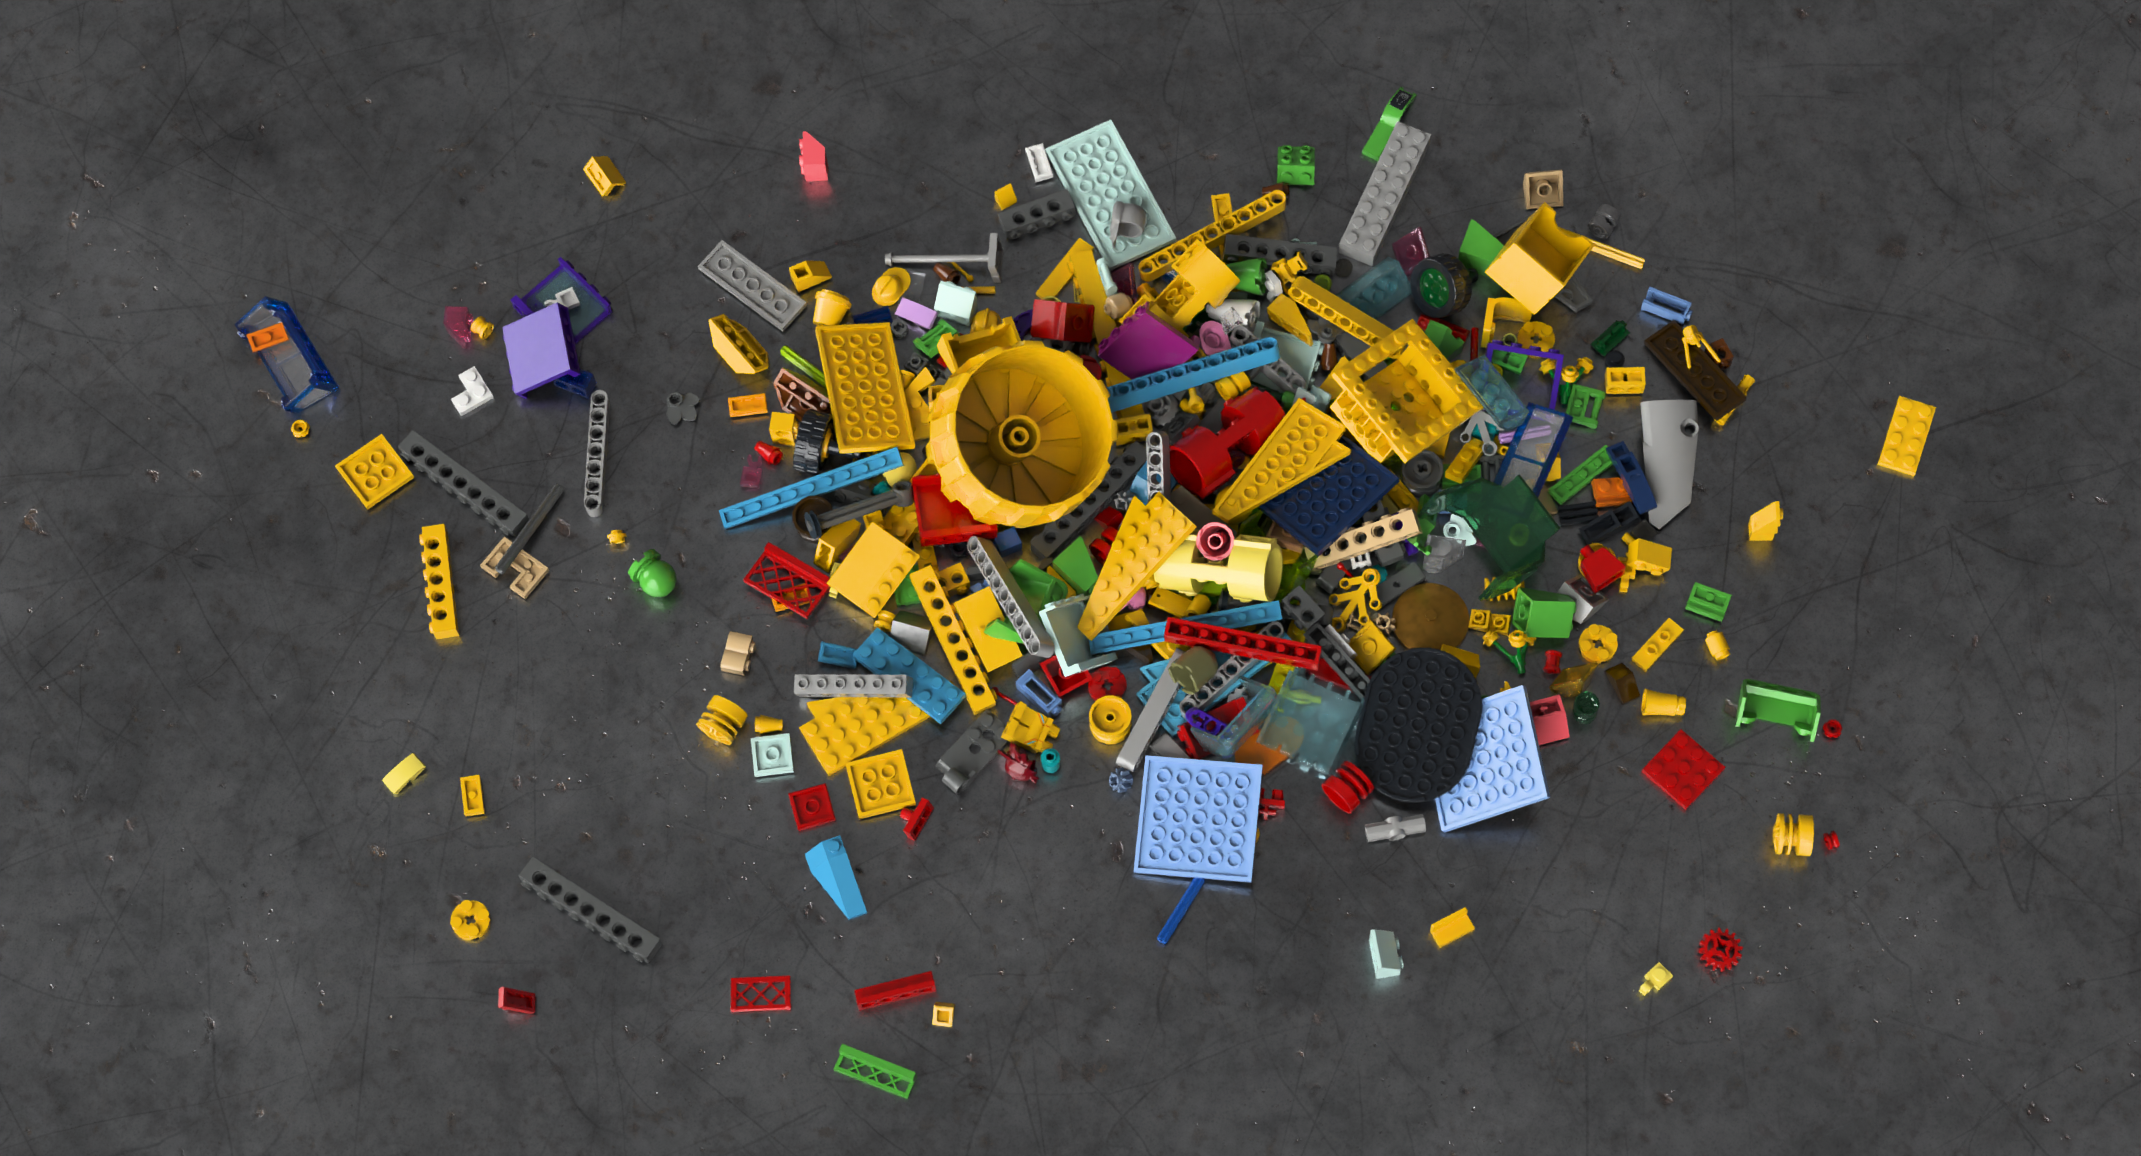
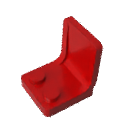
(1062, 321)

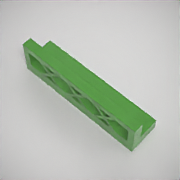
(879, 1064)

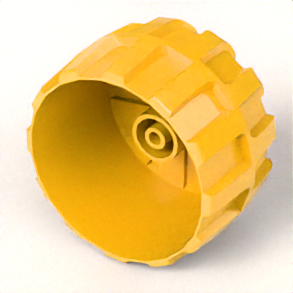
(1021, 434)

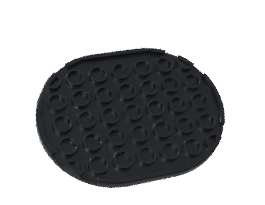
(1418, 725)

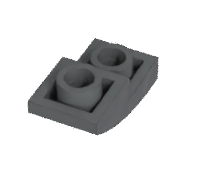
(916, 364)

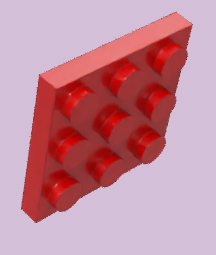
(1683, 769)

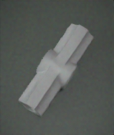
(1395, 828)

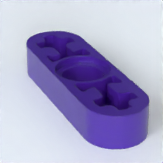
(1206, 718)

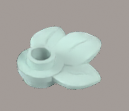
(1462, 532)

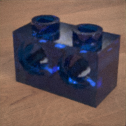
(580, 385)

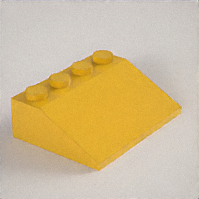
(873, 569)

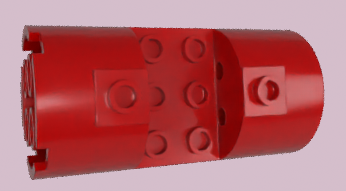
(1202, 458)

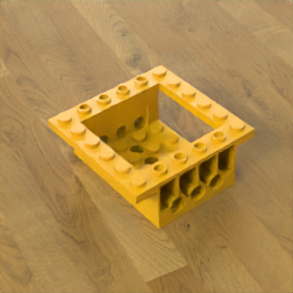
(1424, 374)

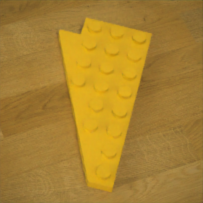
(1292, 453)
(1140, 548)

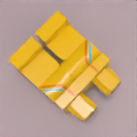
(1029, 729)

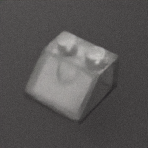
(1443, 554)

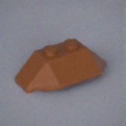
(800, 394)

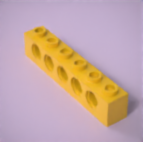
(449, 625)

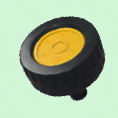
(816, 442)

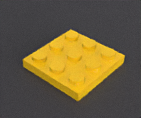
(374, 471)
(880, 784)

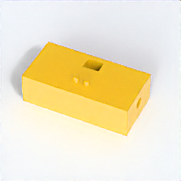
(975, 613)

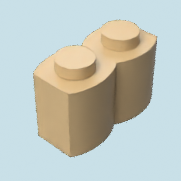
(737, 653)

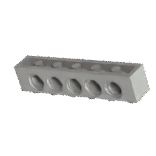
(853, 685)

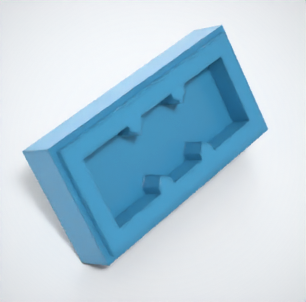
(837, 655)

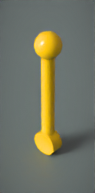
(970, 278)

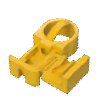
(1288, 271)

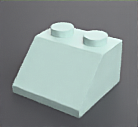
(1384, 953)

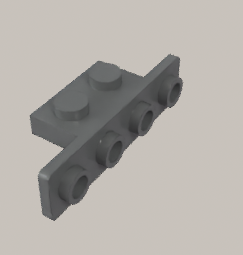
(853, 493)

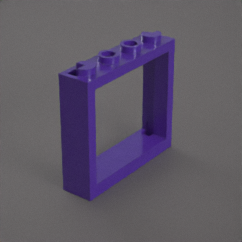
(1533, 351)

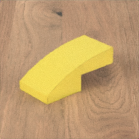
(404, 772)

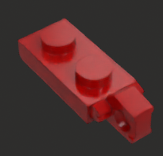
(1457, 331)

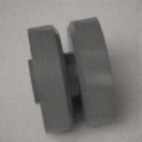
(1422, 474)

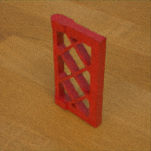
(757, 980)

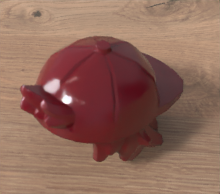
(1018, 764)

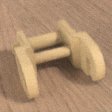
(1349, 625)

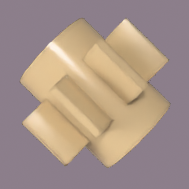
(1385, 619)

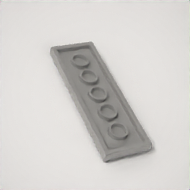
(752, 285)

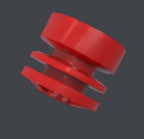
(1347, 787)

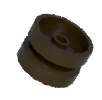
(818, 506)

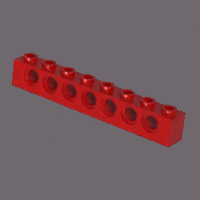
(1243, 643)

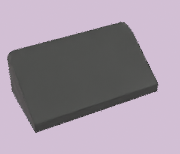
(1026, 662)

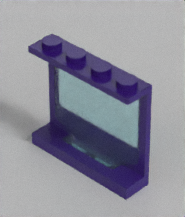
(583, 318)

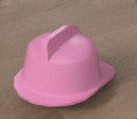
(1213, 338)

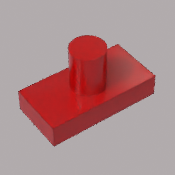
(917, 818)
(516, 1000)

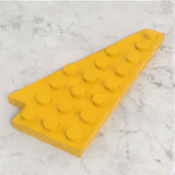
(856, 726)

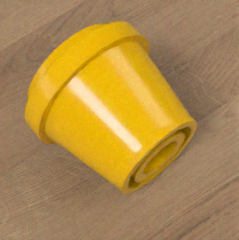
(830, 308)

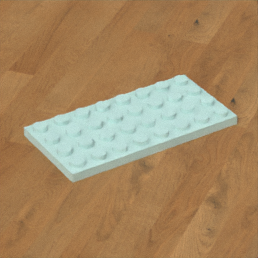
(1098, 174)

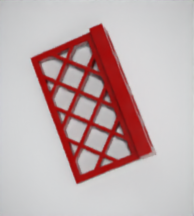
(794, 566)

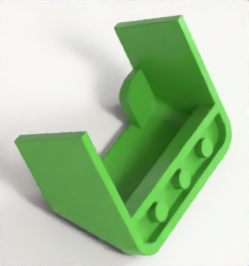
(1779, 705)

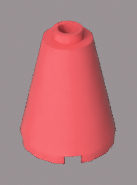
(1215, 541)

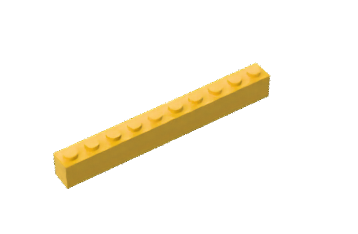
(1093, 293)

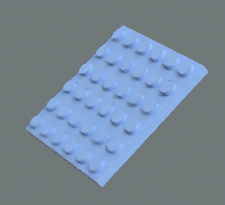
(1504, 765)
(1198, 818)

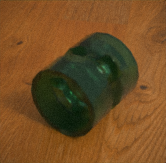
(1585, 707)

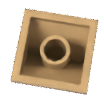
(1543, 187)

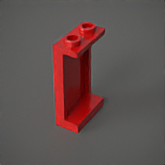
(1225, 713)

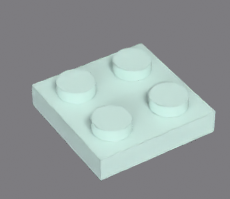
(772, 755)

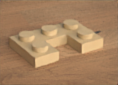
(530, 568)

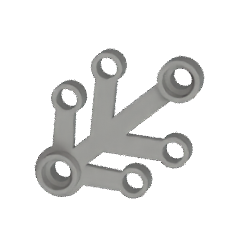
(1479, 419)

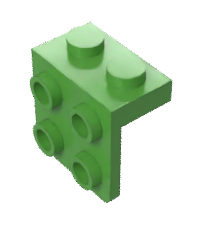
(1296, 165)

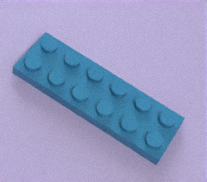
(930, 689)

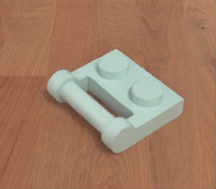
(1109, 286)

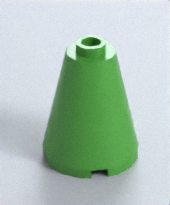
(1250, 274)

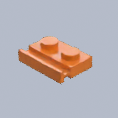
(1609, 492)

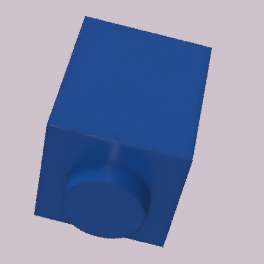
(1007, 542)

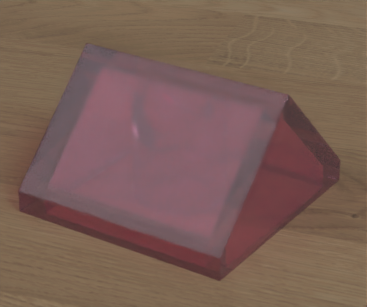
(1411, 250)
(1125, 281)

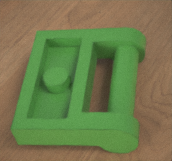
(929, 341)
(1578, 404)

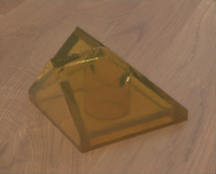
(1573, 680)

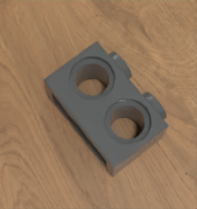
(1307, 606)

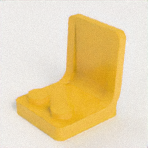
(1502, 309)

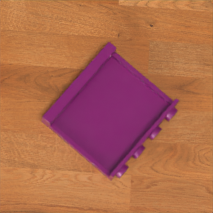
(1146, 345)

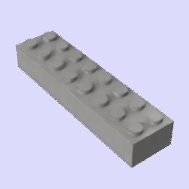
(1384, 193)

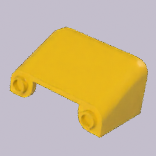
(959, 349)

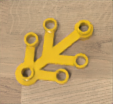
(1357, 598)

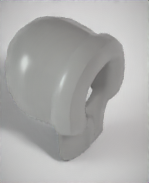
(1127, 221)

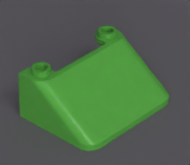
(1038, 589)

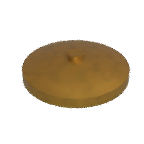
(1430, 617)

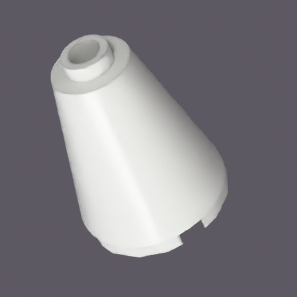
(1246, 308)

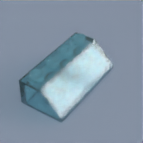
(1378, 288)
(1493, 393)

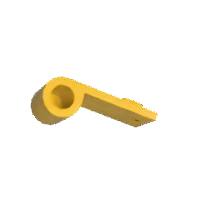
(1178, 604)

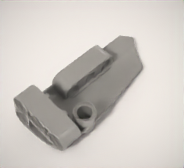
(1669, 455)

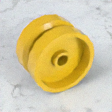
(1108, 709)

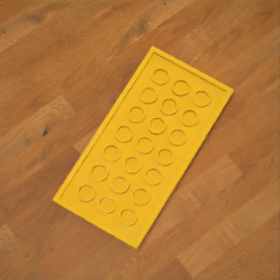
(864, 387)

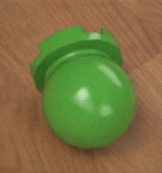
(655, 575)

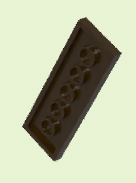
(1704, 378)

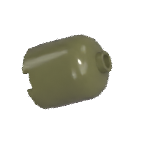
(1194, 669)

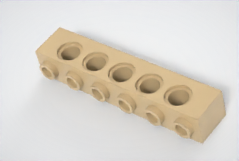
(1410, 528)

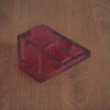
(457, 324)

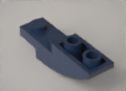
(1632, 476)

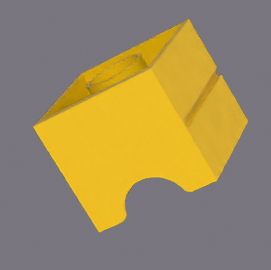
(1538, 260)

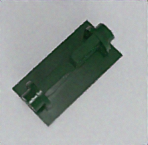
(1610, 337)

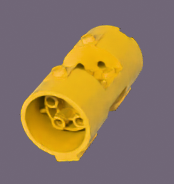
(1199, 281)

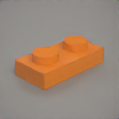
(267, 337)

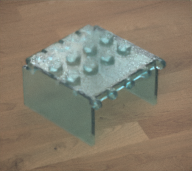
(1310, 722)

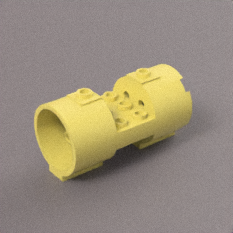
(1250, 570)

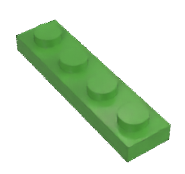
(1581, 476)

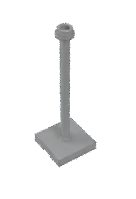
(993, 258)

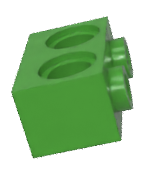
(1510, 361)

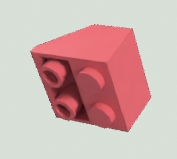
(813, 159)
(1549, 719)

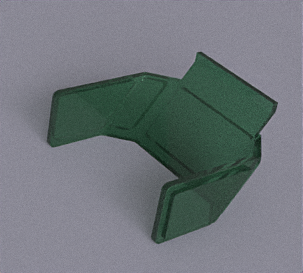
(1507, 523)

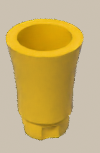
(1662, 703)

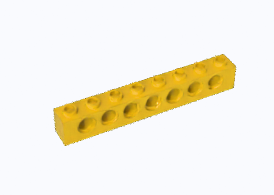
(978, 703)

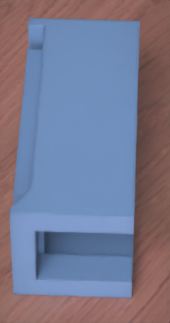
(1670, 301)
(1052, 708)

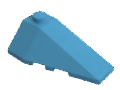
(833, 871)

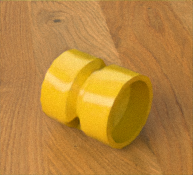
(1232, 385)

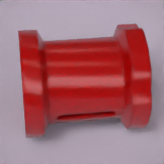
(1552, 662)

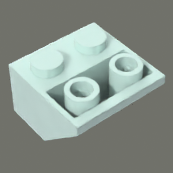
(956, 303)

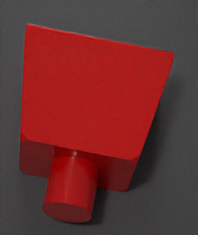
(1600, 567)

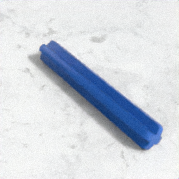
(1180, 910)

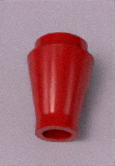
(770, 453)

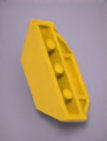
(737, 345)

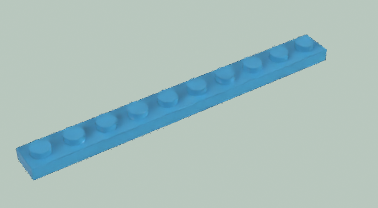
(812, 486)
(1154, 632)

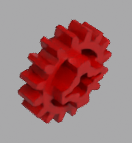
(1724, 958)

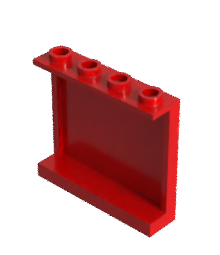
(944, 520)

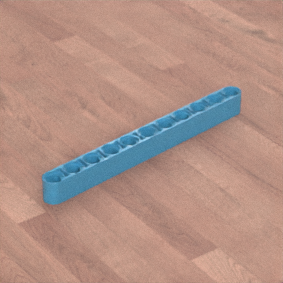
(1193, 373)

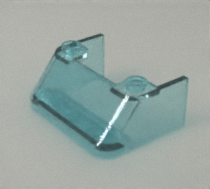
(1243, 724)

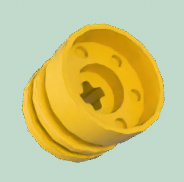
(722, 720)
(1793, 834)

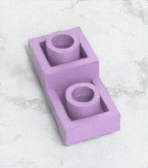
(916, 313)

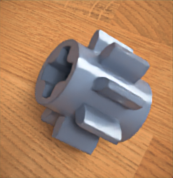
(1121, 780)

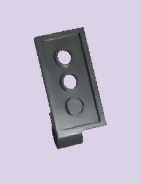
(960, 764)

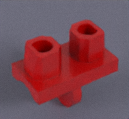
(1276, 802)

